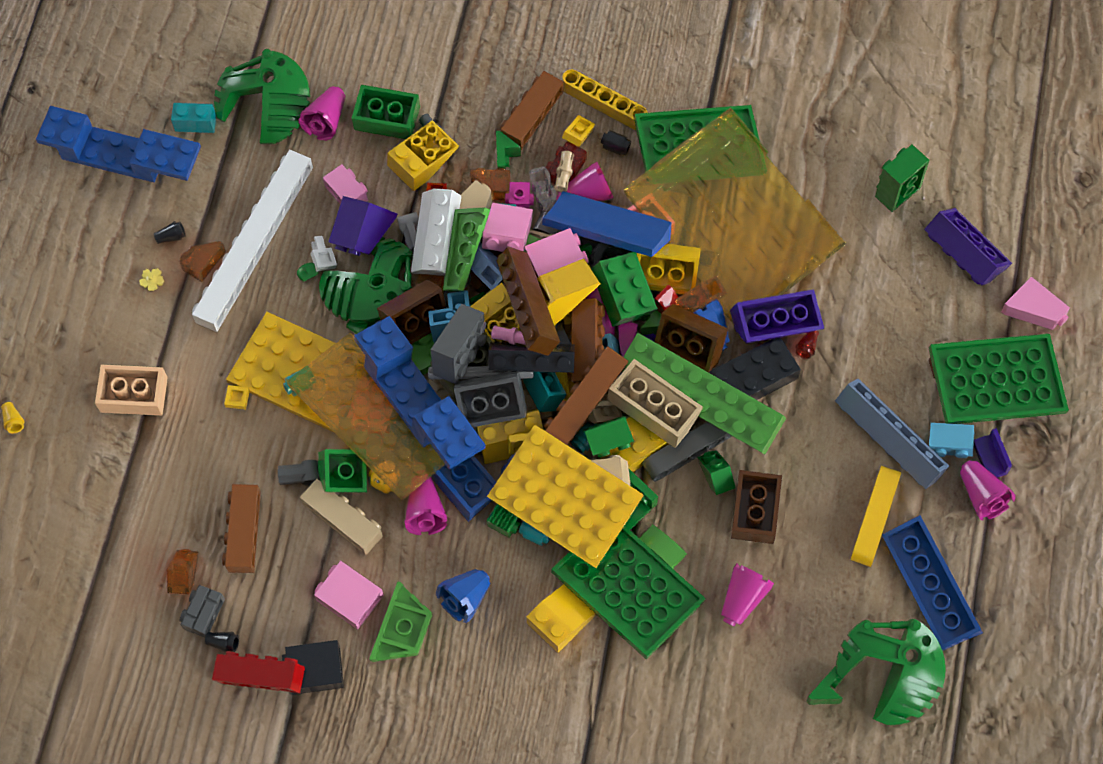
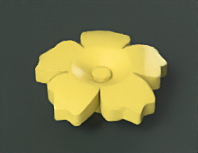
(151, 279)

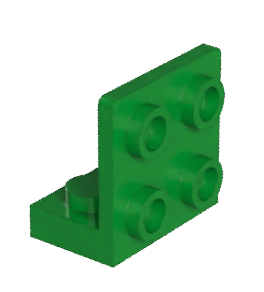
(646, 504)

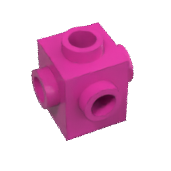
(520, 195)

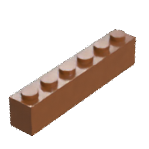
(586, 395)

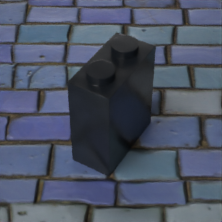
(321, 665)

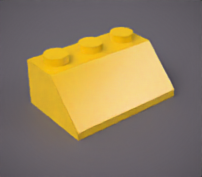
(672, 266)
(496, 435)

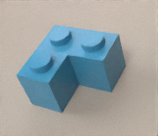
(440, 318)

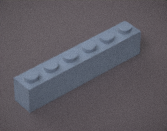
(891, 433)

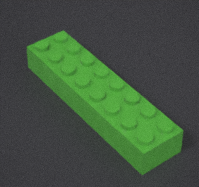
(721, 403)

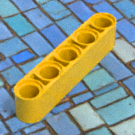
(600, 92)
(875, 516)

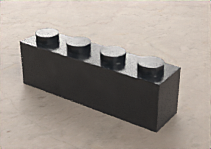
(518, 358)

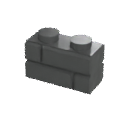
(202, 610)

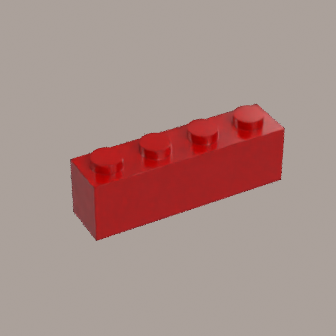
(258, 673)

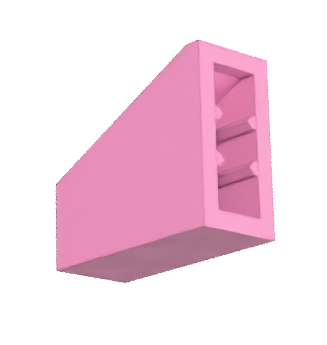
(1037, 306)

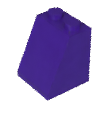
(360, 226)

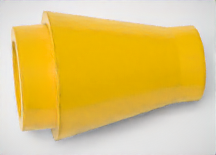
(12, 419)

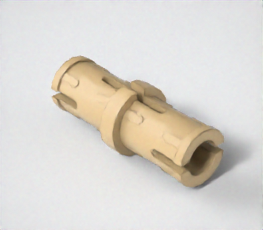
(564, 171)

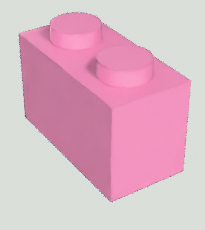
(343, 183)

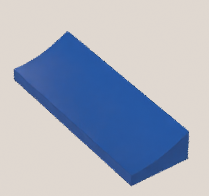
(609, 224)
(466, 486)
(932, 583)

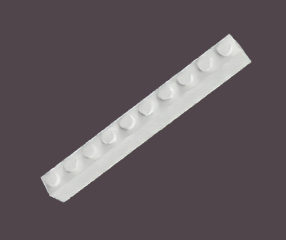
(252, 241)

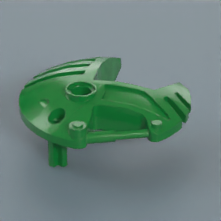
(281, 98)
(359, 295)
(909, 682)

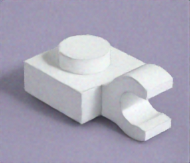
(322, 256)

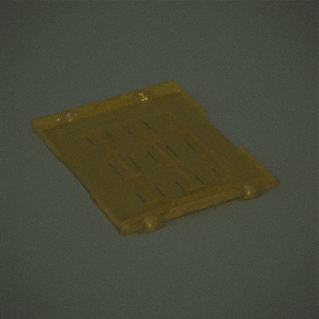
(752, 170)

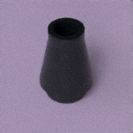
(171, 232)
(222, 640)

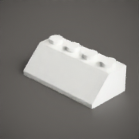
(434, 231)

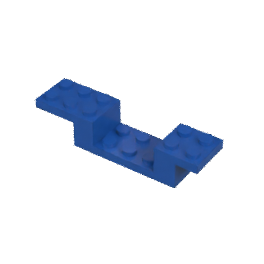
(116, 152)
(416, 402)

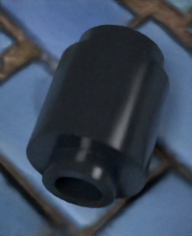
(615, 142)

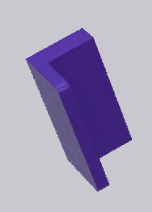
(993, 454)

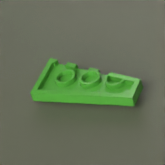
(464, 242)

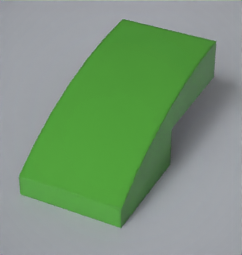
(663, 546)

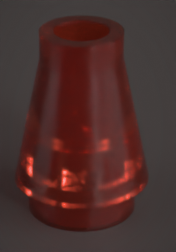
(807, 345)

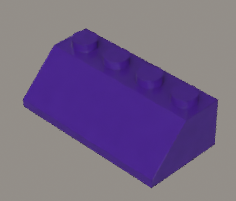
(967, 246)
(777, 316)

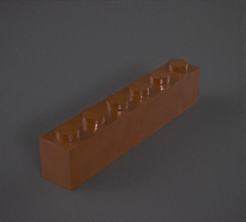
(528, 301)

